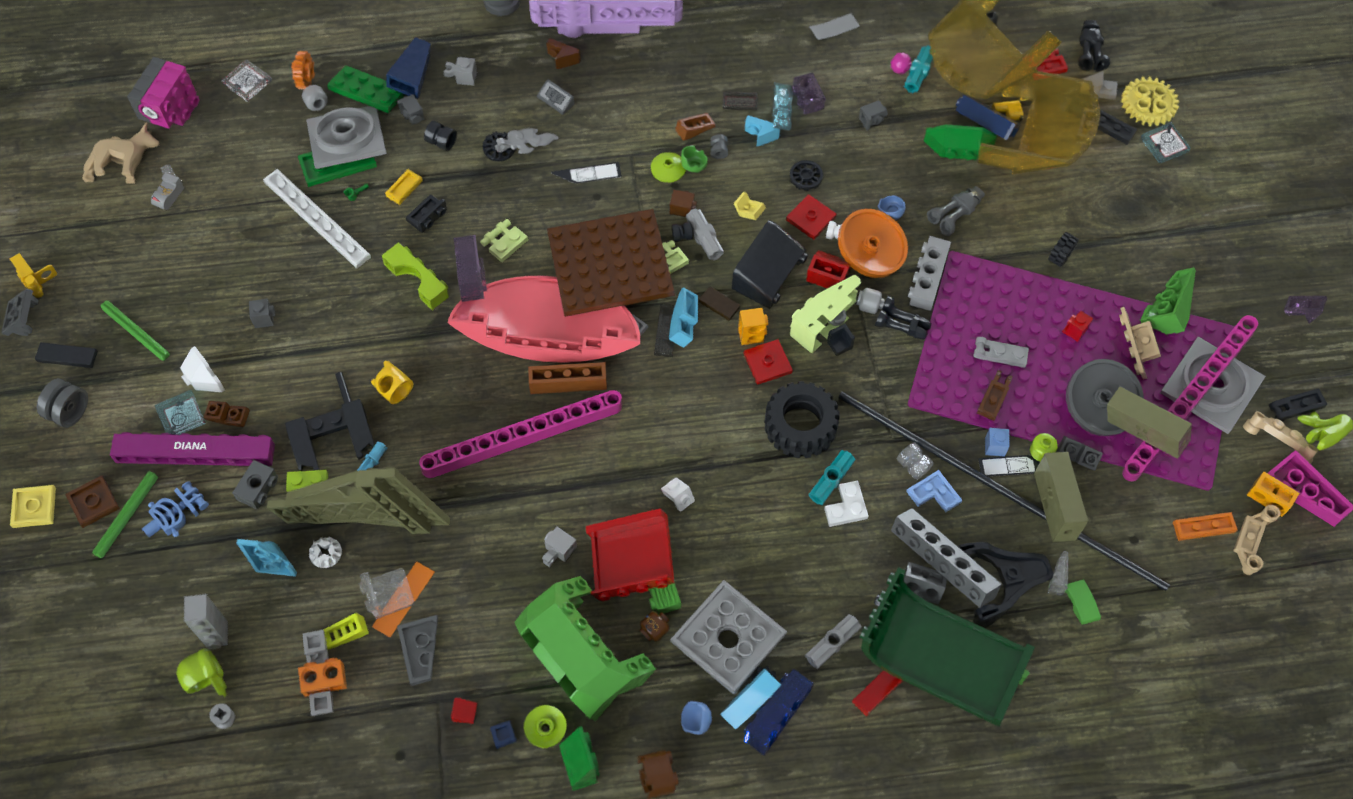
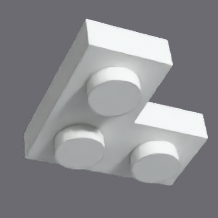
(851, 508)

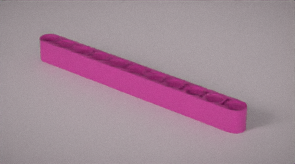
(1197, 391)
(516, 441)

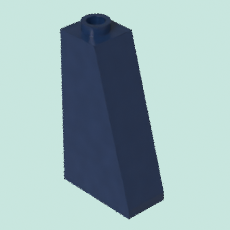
(410, 69)
(987, 117)

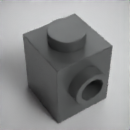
(261, 313)

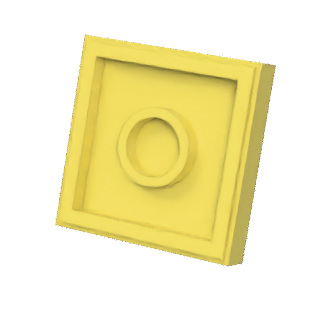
(33, 506)

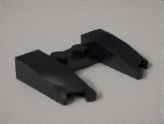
(303, 431)

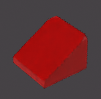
(463, 711)

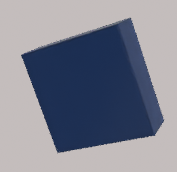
(503, 734)

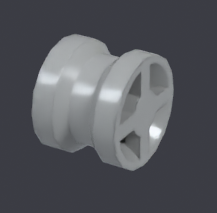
(226, 718)

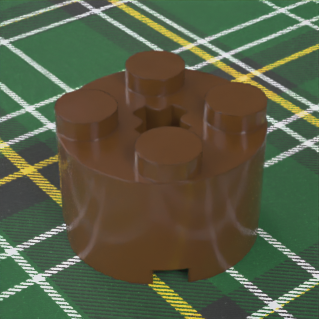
(657, 774)

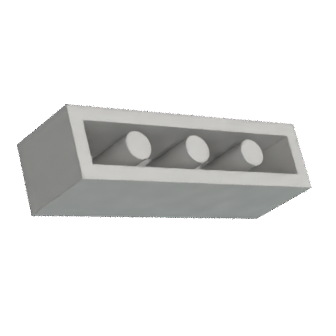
(206, 621)

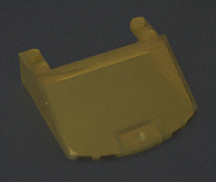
(978, 55)
(1057, 127)

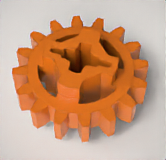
(303, 69)

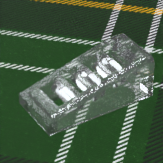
(1059, 582)

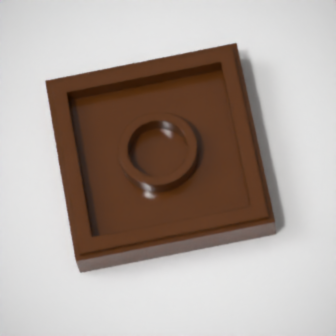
(92, 501)

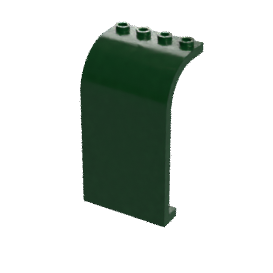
(943, 652)

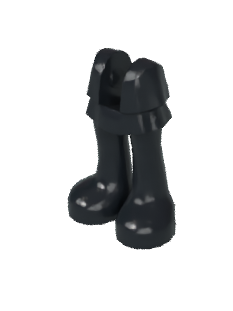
(917, 324)

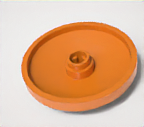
(872, 243)

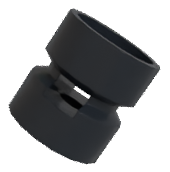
(439, 135)

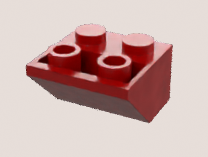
(827, 270)

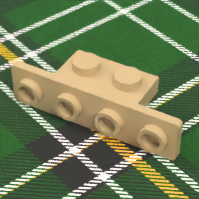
(1143, 342)

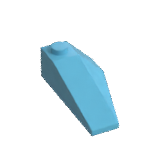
(266, 557)

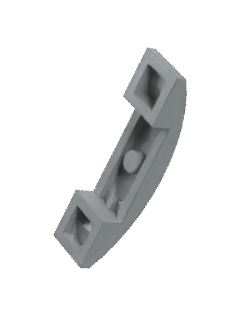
(316, 651)

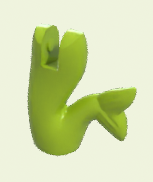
(1327, 431)

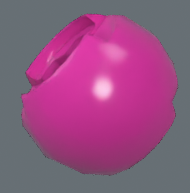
(901, 63)

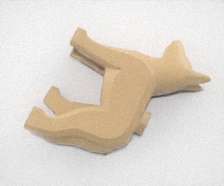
(122, 151)

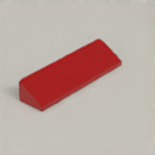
(876, 692)

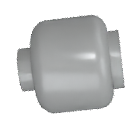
(314, 97)
(870, 300)

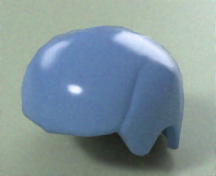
(892, 206)
(696, 718)

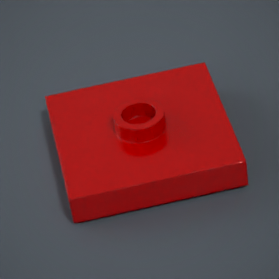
(811, 216)
(767, 361)

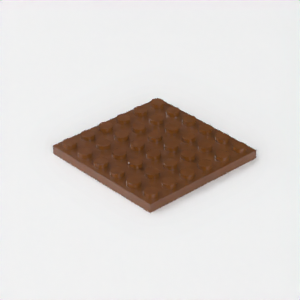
(610, 262)

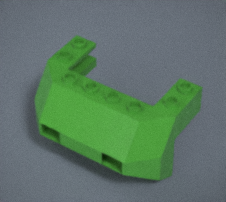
(575, 651)

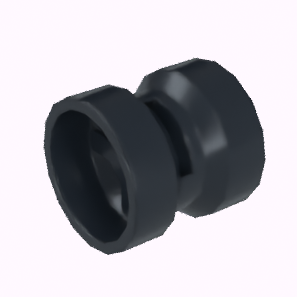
(682, 232)

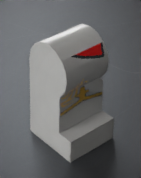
(167, 191)

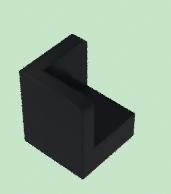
(840, 339)

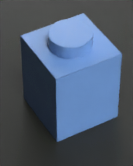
(997, 442)

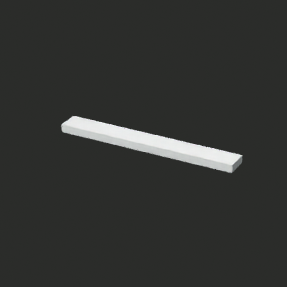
(317, 218)

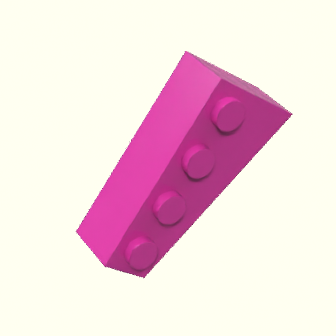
(1314, 490)

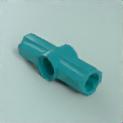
(919, 70)
(826, 485)

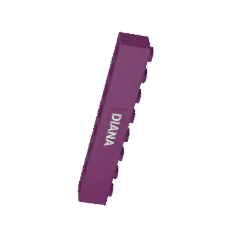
(192, 449)

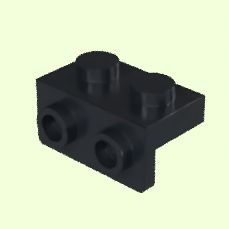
(427, 213)

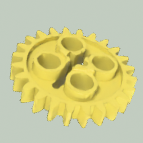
(1138, 102)

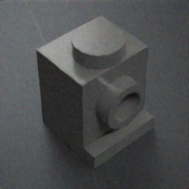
(411, 109)
(872, 114)

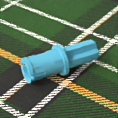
(373, 457)

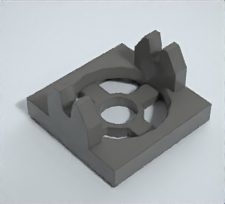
(19, 307)

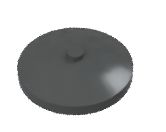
(1093, 388)

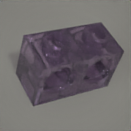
(808, 93)

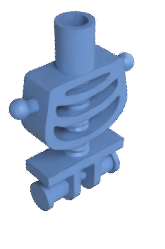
(189, 499)

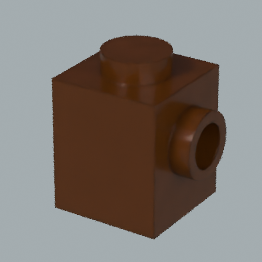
(682, 203)

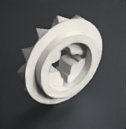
(325, 560)

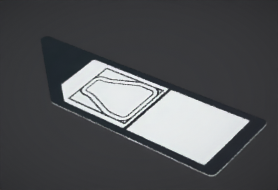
(590, 173)
(1008, 465)

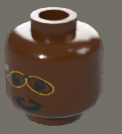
(654, 626)

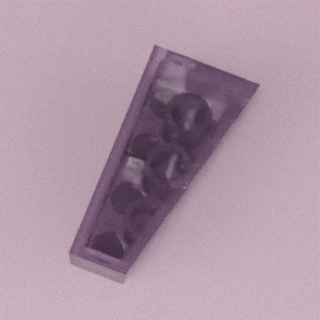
(469, 269)

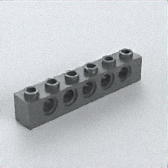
(946, 557)

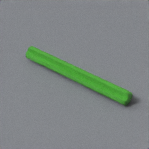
(135, 330)
(125, 514)

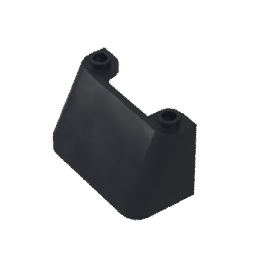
(767, 265)

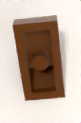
(564, 53)

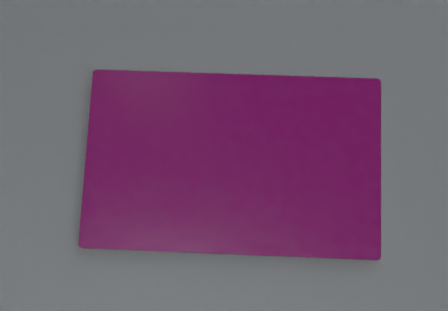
(1031, 312)

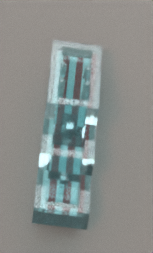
(782, 106)

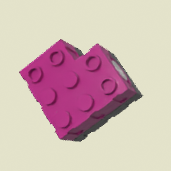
(163, 94)

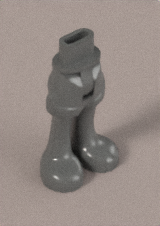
(964, 201)

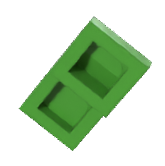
(1083, 602)

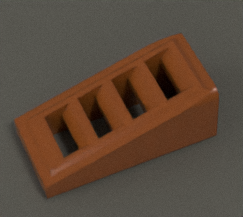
(686, 132)

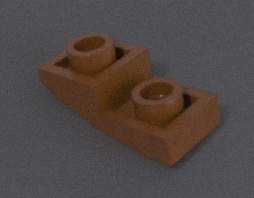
(225, 414)

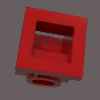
(1078, 325)

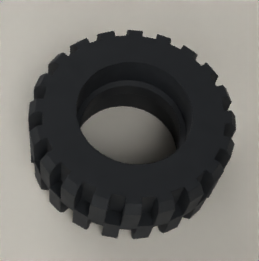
(801, 397)

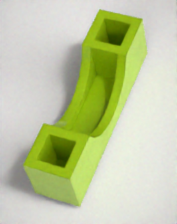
(401, 261)

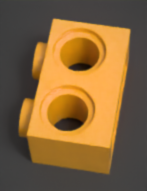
(752, 326)
(1271, 491)

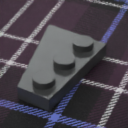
(418, 648)

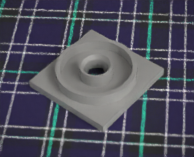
(358, 136)
(1219, 405)
(728, 611)

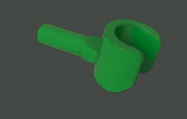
(353, 196)

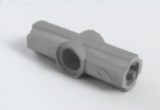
(704, 234)
(824, 649)

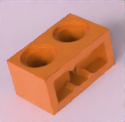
(322, 681)

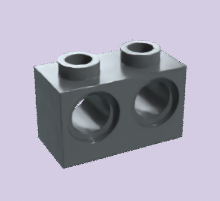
(925, 582)

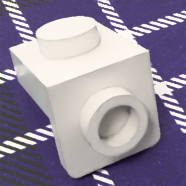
(678, 493)

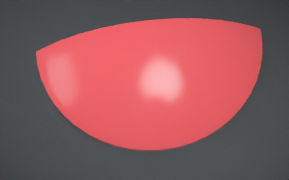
(528, 322)

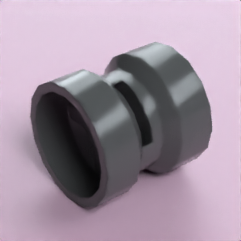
(719, 146)

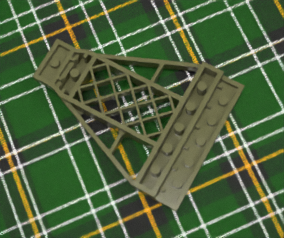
(377, 499)

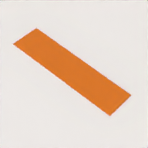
(417, 580)

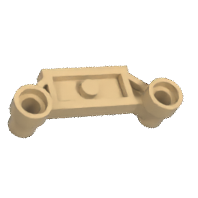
(1280, 431)
(1250, 538)

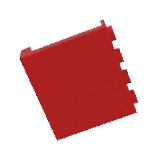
(631, 554)

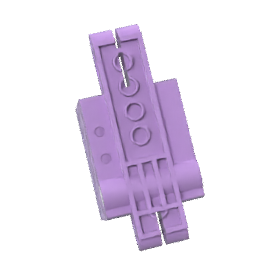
(604, 16)

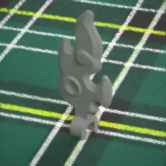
(519, 138)

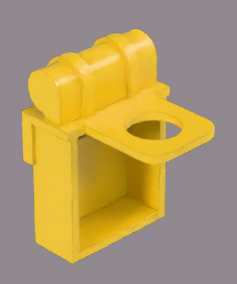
(30, 279)

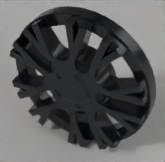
(488, 147)
(806, 175)

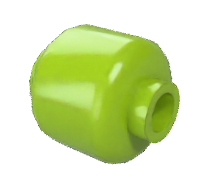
(1043, 444)

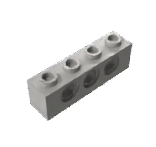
(923, 297)

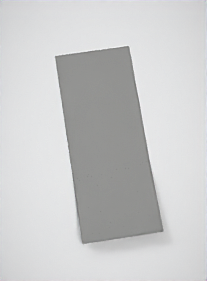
(834, 27)

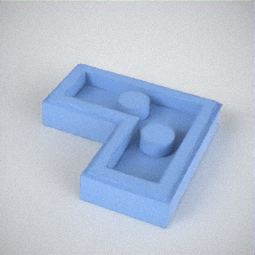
(937, 487)

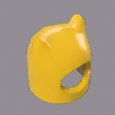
(392, 383)

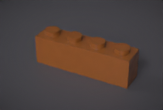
(567, 378)

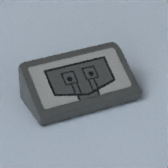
(556, 97)

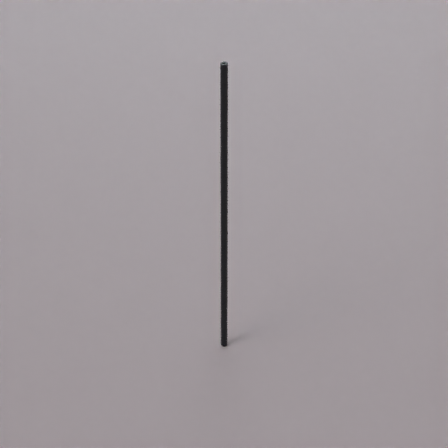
(999, 488)

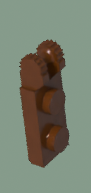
(994, 397)

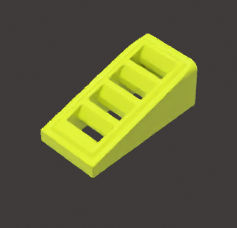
(347, 637)

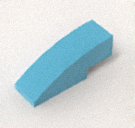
(684, 318)
(750, 699)

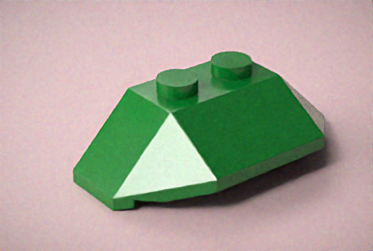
(958, 141)

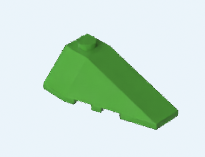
(1172, 307)

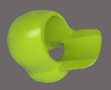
(201, 671)

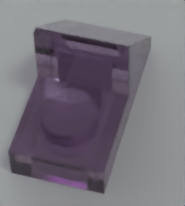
(1305, 305)

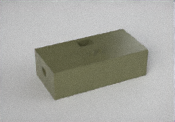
(1149, 422)
(1060, 497)

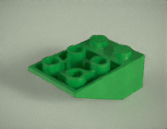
(579, 759)

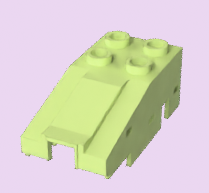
(825, 305)

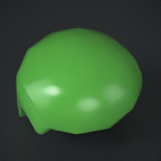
(693, 160)

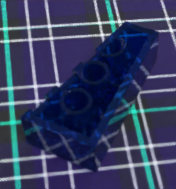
(778, 711)

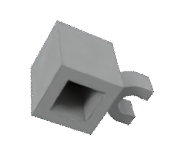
(464, 70)
(558, 545)

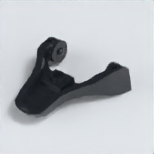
(1017, 573)

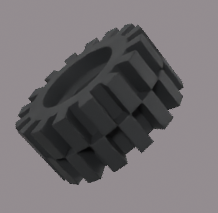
(1063, 249)

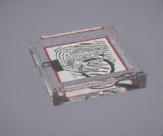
(246, 80)

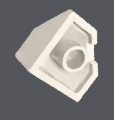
(199, 374)

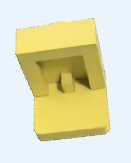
(748, 208)

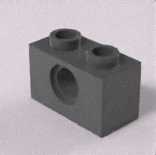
(255, 474)

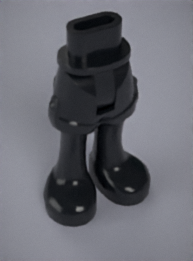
(1092, 38)

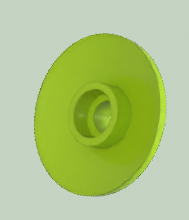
(665, 172)
(544, 716)

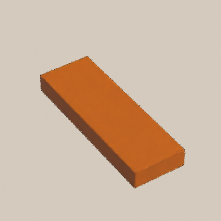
(1205, 526)

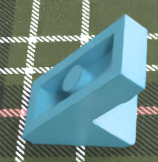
(763, 129)

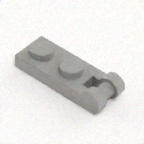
(1001, 352)

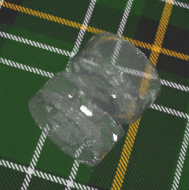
(915, 461)

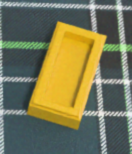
(403, 187)

